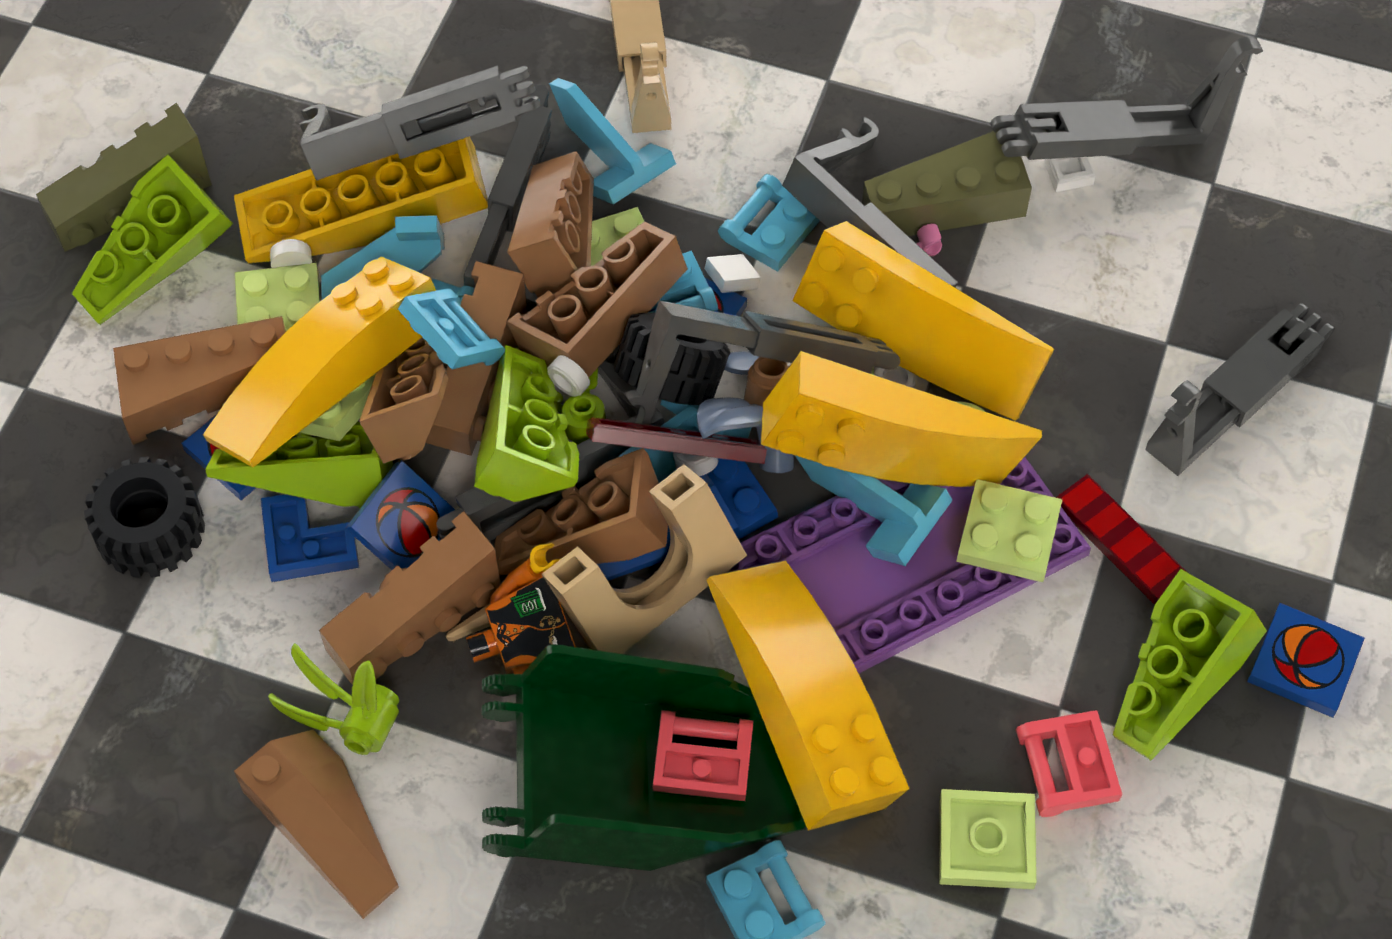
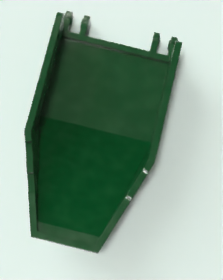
(591, 757)

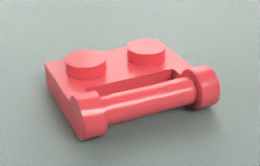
(1083, 758)
(698, 768)

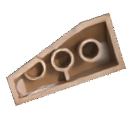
(404, 402)
(606, 518)
(317, 808)

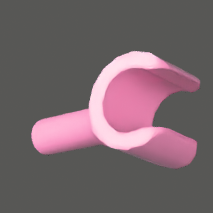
(929, 239)

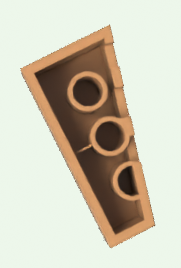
(554, 224)
(592, 310)
(187, 373)
(469, 390)
(415, 601)

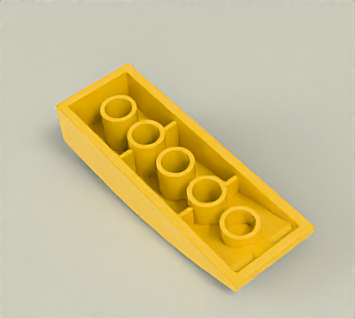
(360, 202)
(924, 320)
(319, 361)
(888, 428)
(808, 696)

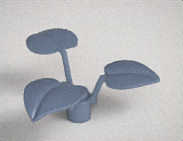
(736, 413)

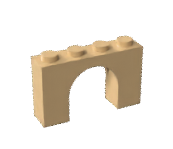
(699, 548)

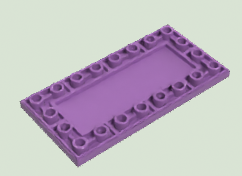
(891, 606)

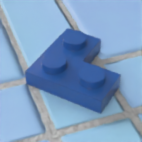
(303, 551)

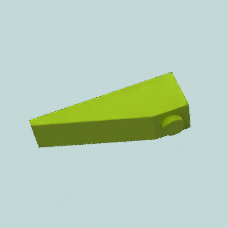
(154, 236)
(524, 435)
(311, 468)
(1189, 655)

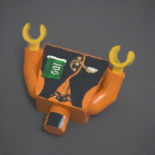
(522, 617)

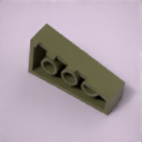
(953, 188)
(90, 198)

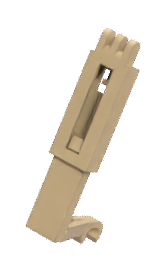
(641, 36)

